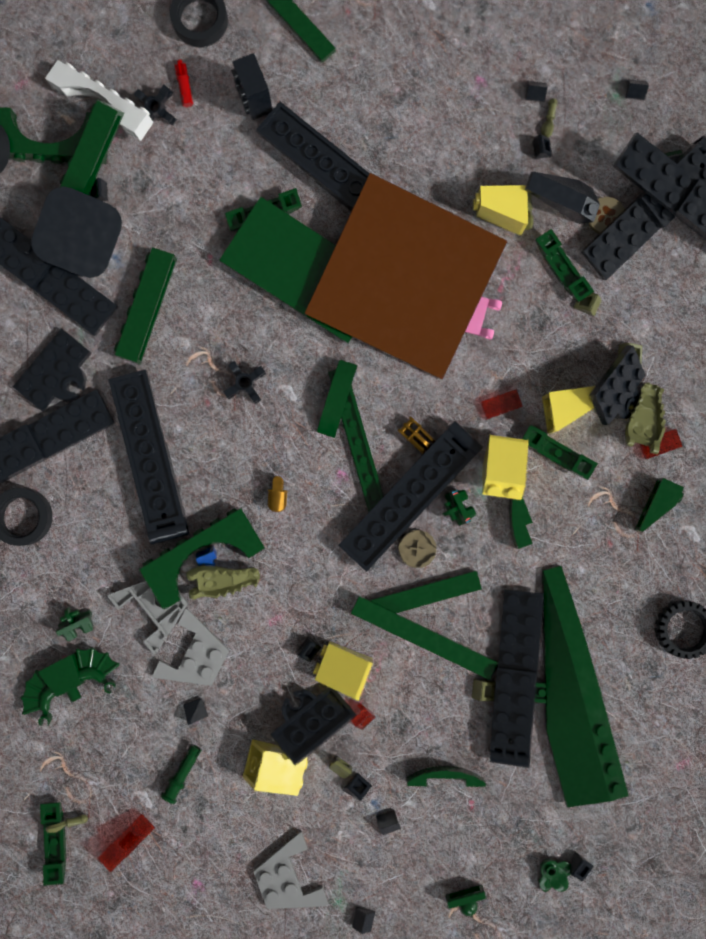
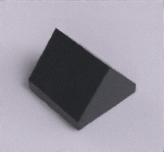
(636, 89)
(536, 91)
(542, 147)
(99, 190)
(308, 649)
(388, 822)
(363, 920)

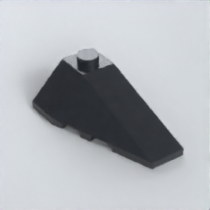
(565, 195)

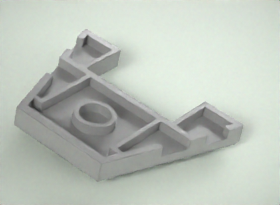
(164, 619)
(202, 658)
(280, 882)

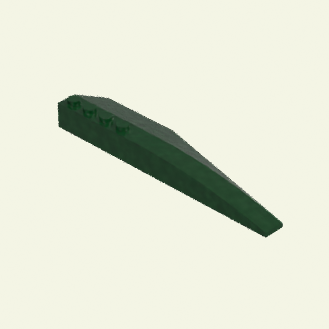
(575, 707)

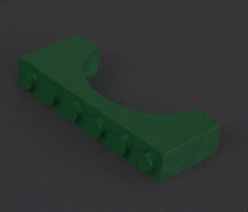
(26, 149)
(164, 571)

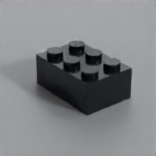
(251, 86)

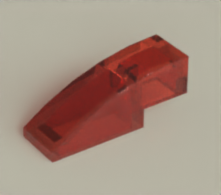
(126, 842)

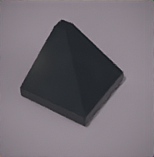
(195, 711)
(357, 787)
(580, 867)

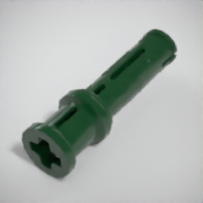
(177, 781)

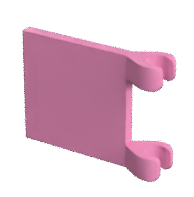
(477, 319)

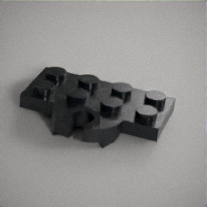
(54, 372)
(617, 390)
(311, 722)

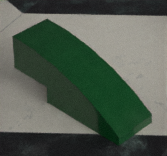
(518, 519)

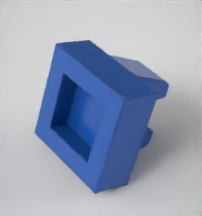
(207, 556)

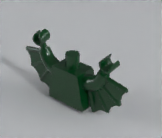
(65, 678)

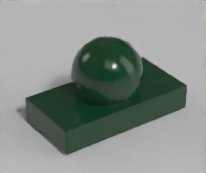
(466, 899)

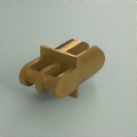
(407, 426)
(277, 496)

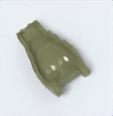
(647, 419)
(218, 581)

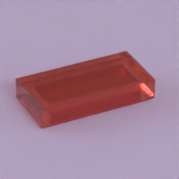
(501, 404)
(668, 443)

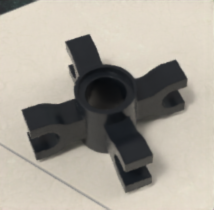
(163, 95)
(236, 388)

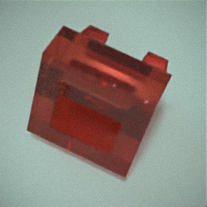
(363, 718)

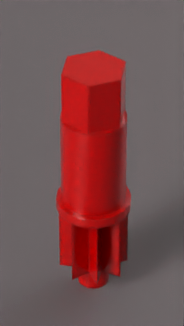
(183, 82)

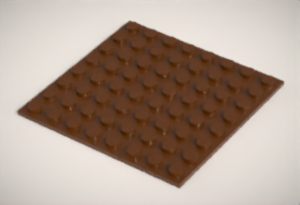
(406, 276)

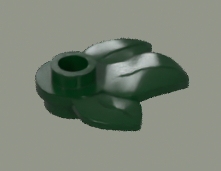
(556, 877)

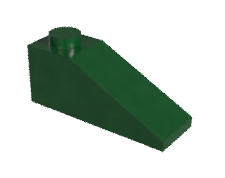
(661, 500)

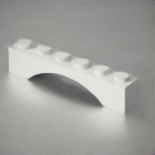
(71, 83)

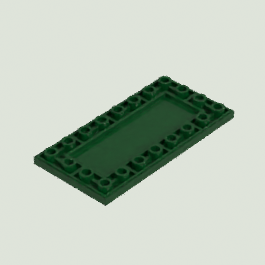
(281, 257)

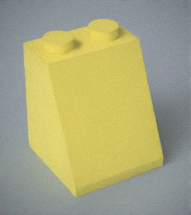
(503, 206)
(565, 407)
(505, 467)
(343, 669)
(271, 770)

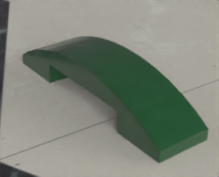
(287, 202)
(562, 266)
(337, 398)
(559, 453)
(445, 772)
(54, 844)

